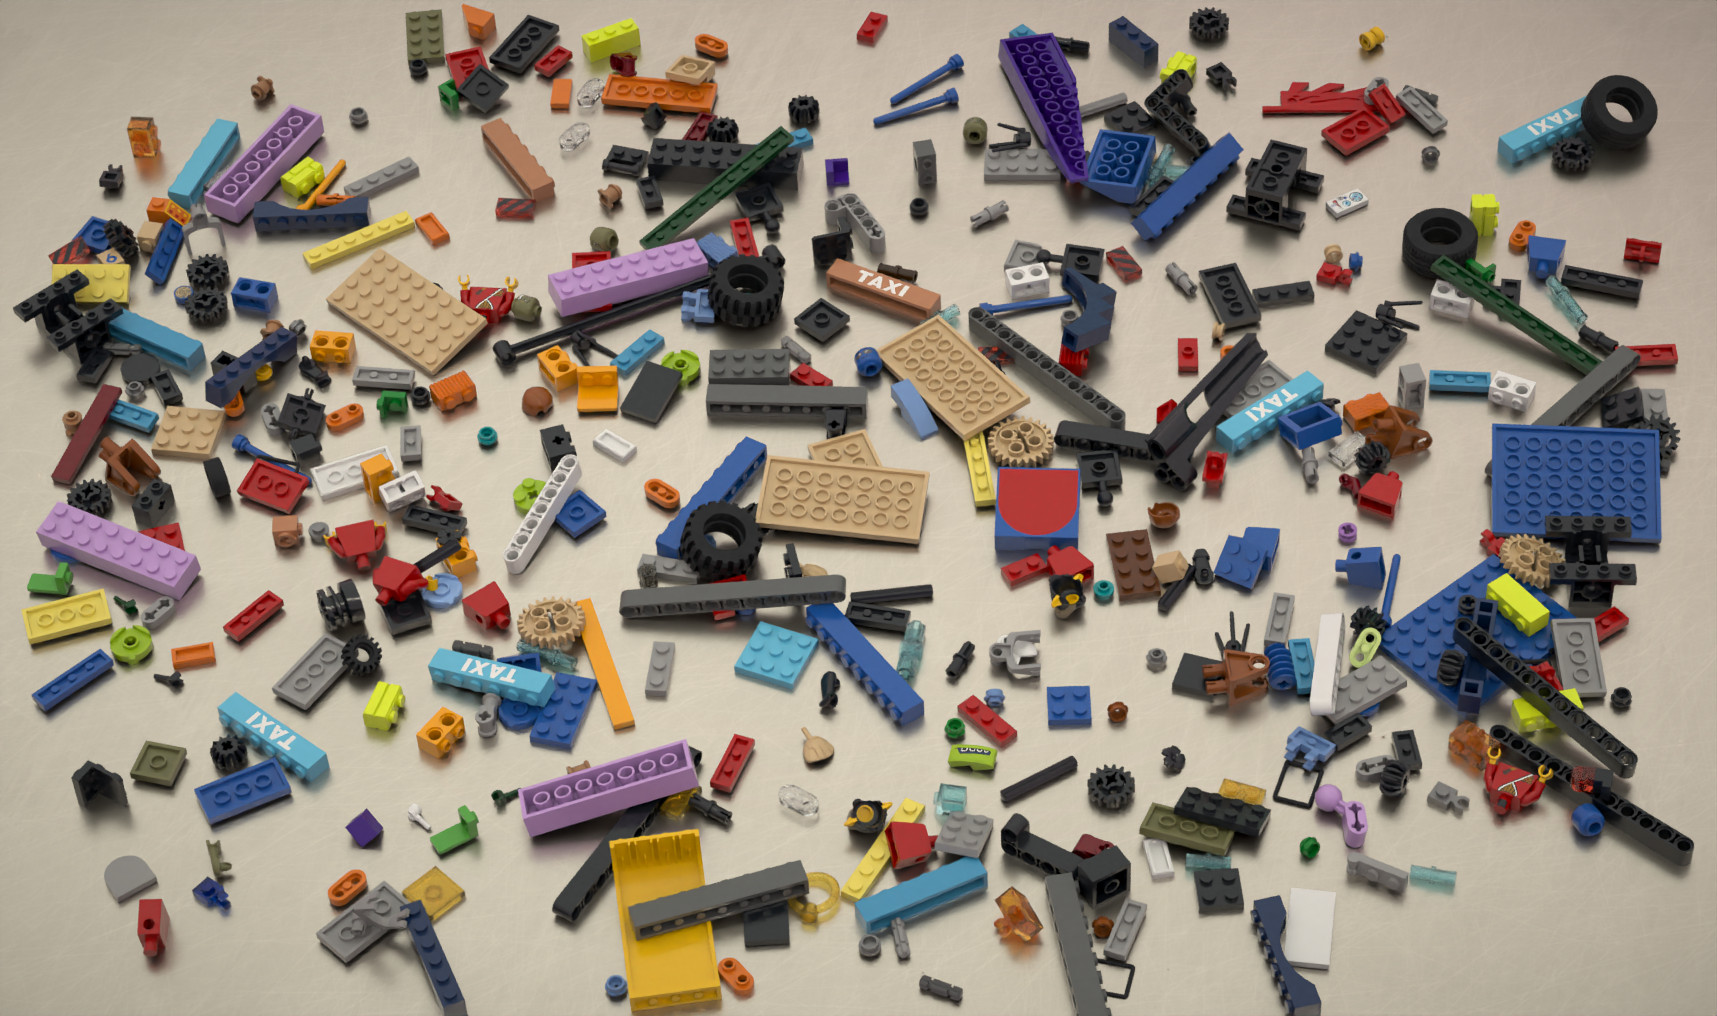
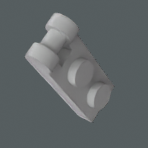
(1376, 871)

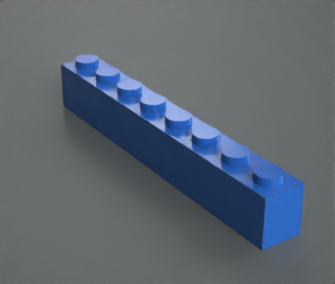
(1187, 186)
(721, 486)
(865, 662)

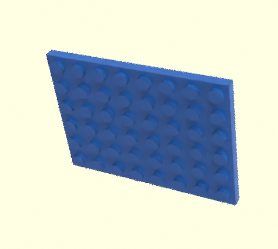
(1575, 474)
(1427, 632)

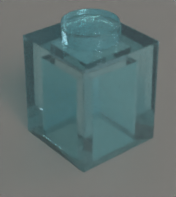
(950, 798)

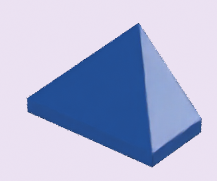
(527, 660)

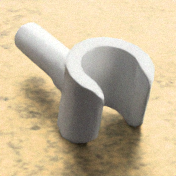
(414, 814)

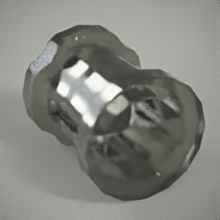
(647, 573)

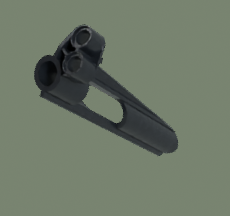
(1178, 436)

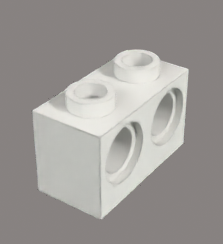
(1027, 280)
(1450, 299)
(1512, 391)
(402, 491)

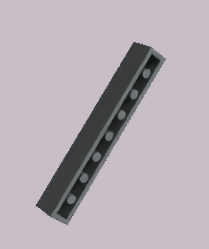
(785, 400)
(718, 900)
(1076, 945)

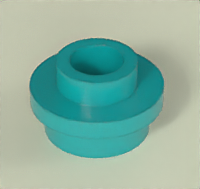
(487, 436)
(1103, 589)

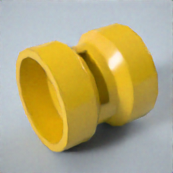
(1370, 39)

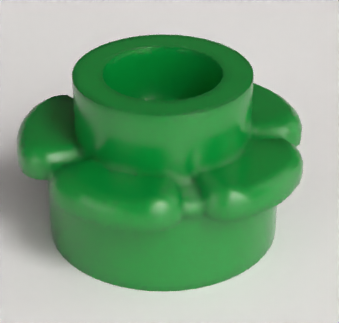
(955, 728)
(1309, 847)

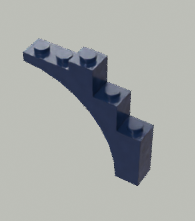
(1097, 314)

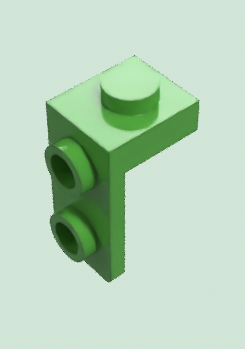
(52, 584)
(458, 833)

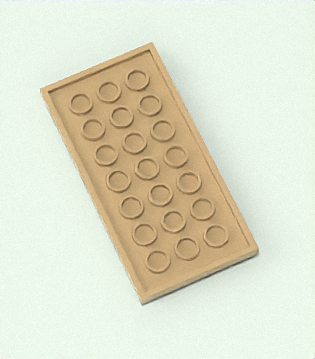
(406, 311)
(953, 377)
(842, 499)

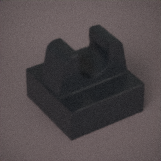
(653, 116)

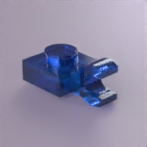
(211, 891)

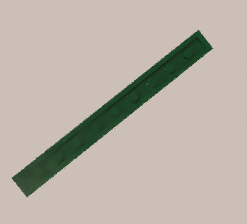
(718, 189)
(1515, 315)

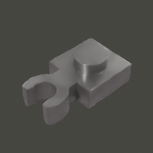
(1446, 796)

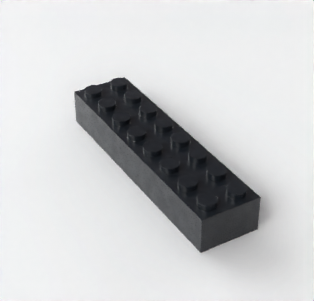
(705, 161)

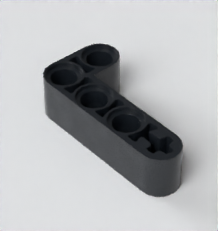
(1036, 851)

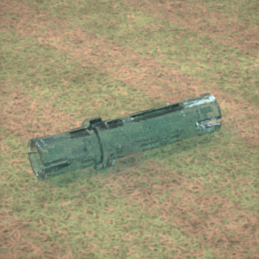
(1157, 169)
(1562, 293)
(555, 656)

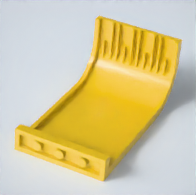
(676, 964)

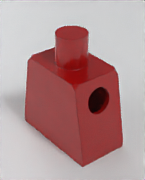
(1381, 494)
(1069, 562)
(488, 607)
(908, 843)
(152, 925)

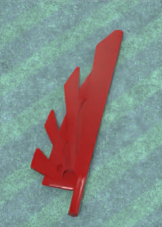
(1321, 100)

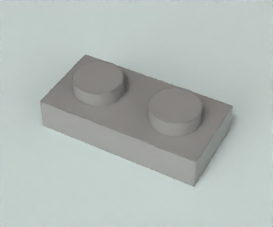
(410, 443)

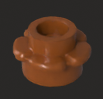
(1119, 715)
(1102, 926)

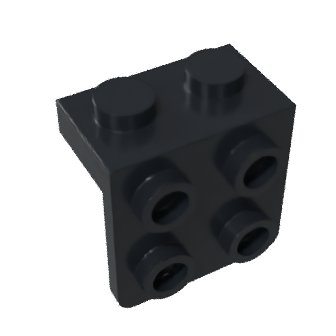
(833, 245)
(95, 780)

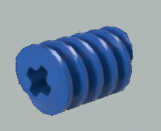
(1281, 669)

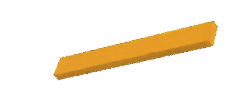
(604, 668)

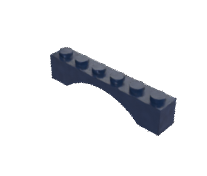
(349, 213)
(226, 383)
(1474, 672)
(434, 960)
(1299, 993)

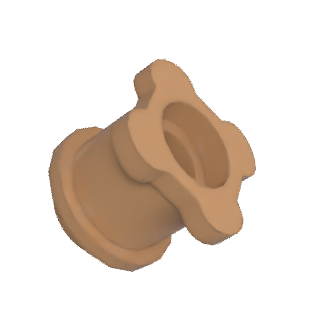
(262, 88)
(610, 195)
(271, 327)
(71, 422)

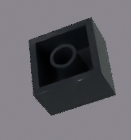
(1104, 877)

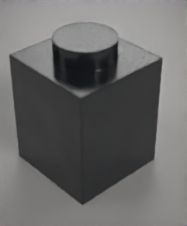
(305, 450)

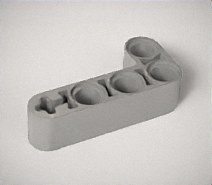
(860, 219)

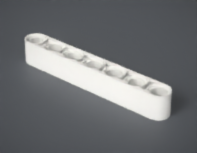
(542, 514)
(1327, 664)

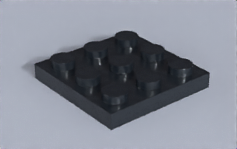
(1366, 342)

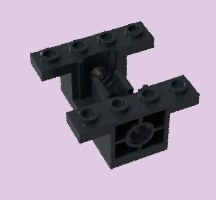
(1270, 181)
(64, 324)
(1585, 549)

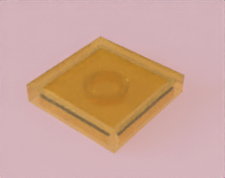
(435, 891)

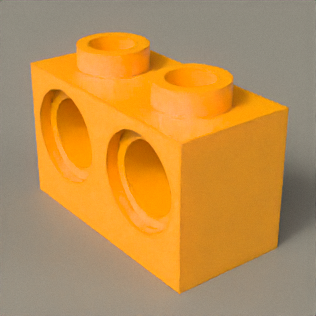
(332, 346)
(558, 368)
(375, 473)
(461, 562)
(440, 732)

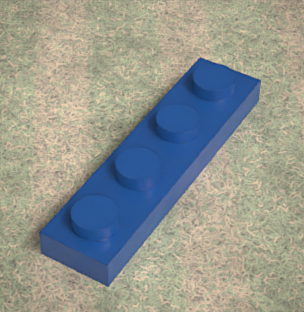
(164, 251)
(72, 679)

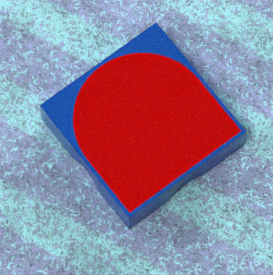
(1037, 508)

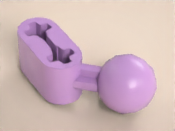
(1354, 816)

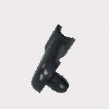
(312, 370)
(1203, 571)
(828, 682)

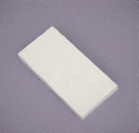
(345, 474)
(1310, 928)

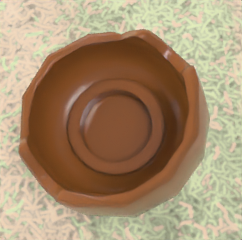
(536, 400)
(1164, 515)

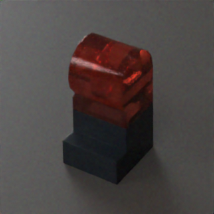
(1592, 780)

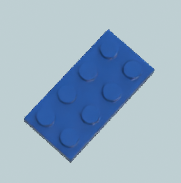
(564, 711)
(242, 790)

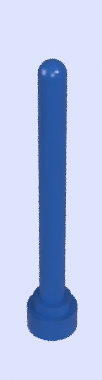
(954, 63)
(949, 96)
(1026, 304)
(242, 443)
(1390, 589)

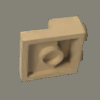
(691, 70)

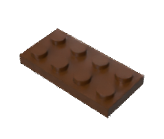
(1132, 565)

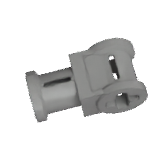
(487, 715)

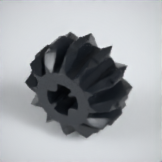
(803, 109)
(723, 130)
(1372, 458)
(1367, 618)
(1451, 668)
(228, 752)
(1394, 778)

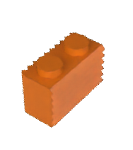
(453, 391)
(1363, 411)

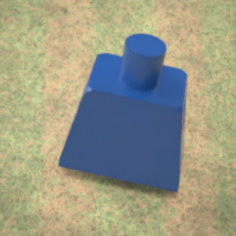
(1544, 255)
(1265, 538)
(1364, 567)

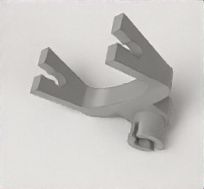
(200, 221)
(1004, 653)
(364, 917)

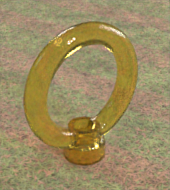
(810, 911)

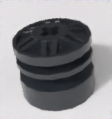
(339, 605)

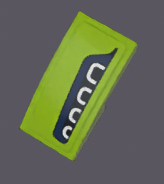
(977, 756)

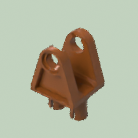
(1396, 435)
(121, 458)
(1238, 676)

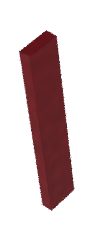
(86, 434)

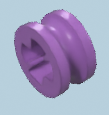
(1347, 527)

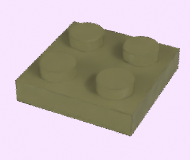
(158, 763)

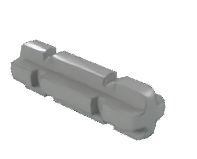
(796, 349)
(900, 937)

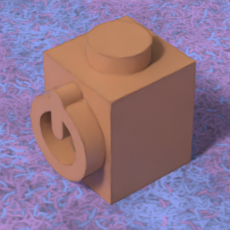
(286, 530)

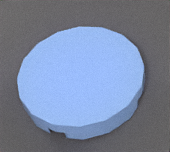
(447, 594)

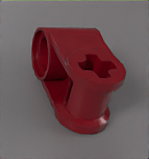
(623, 63)
(1090, 846)

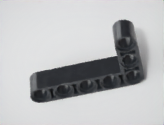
(1160, 108)

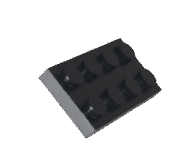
(524, 44)
(1230, 295)
(1222, 811)

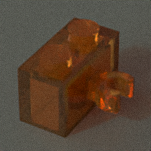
(143, 137)
(1473, 744)
(1017, 915)

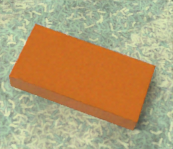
(561, 93)
(432, 228)
(193, 655)

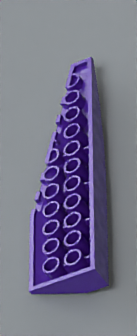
(1048, 97)

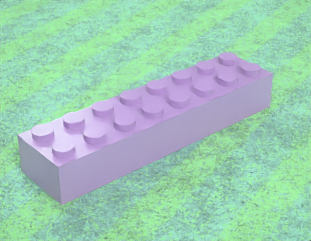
(264, 163)
(626, 277)
(118, 550)
(608, 788)

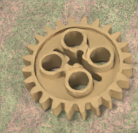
(1020, 442)
(1519, 558)
(566, 618)

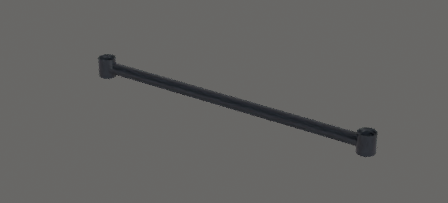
(507, 353)

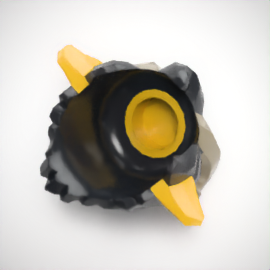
(1066, 594)
(867, 815)

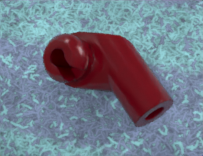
(1350, 483)

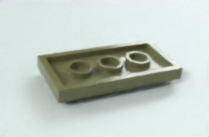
(425, 36)
(1179, 830)

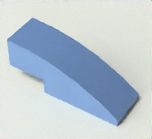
(913, 409)

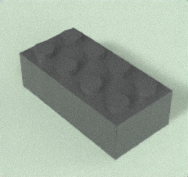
(749, 367)

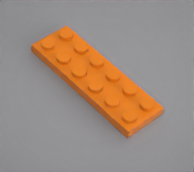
(669, 94)

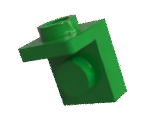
(448, 94)
(1485, 274)
(392, 401)

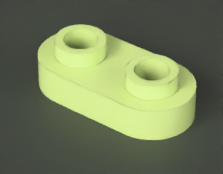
(1366, 648)

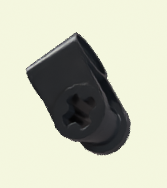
(835, 422)

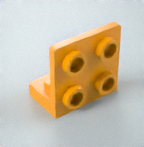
(597, 388)

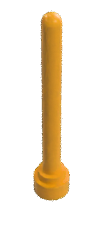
(322, 187)

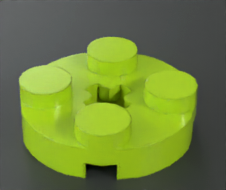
(688, 359)
(523, 493)
(133, 653)

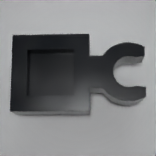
(1221, 74)
(111, 178)

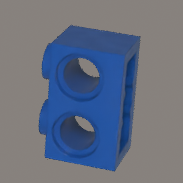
(254, 294)

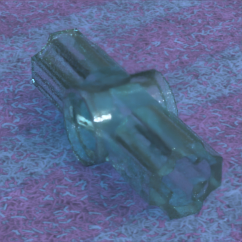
(911, 649)

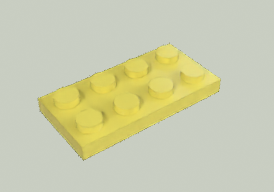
(105, 282)
(66, 616)

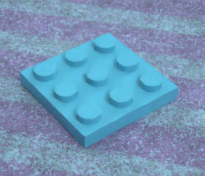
(776, 655)

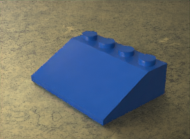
(1120, 164)

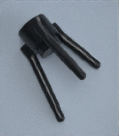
(1021, 139)
(1387, 314)
(583, 341)
(1233, 644)

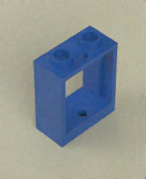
(1310, 425)

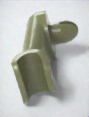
(214, 851)

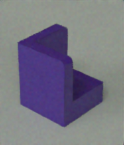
(837, 171)
(364, 827)

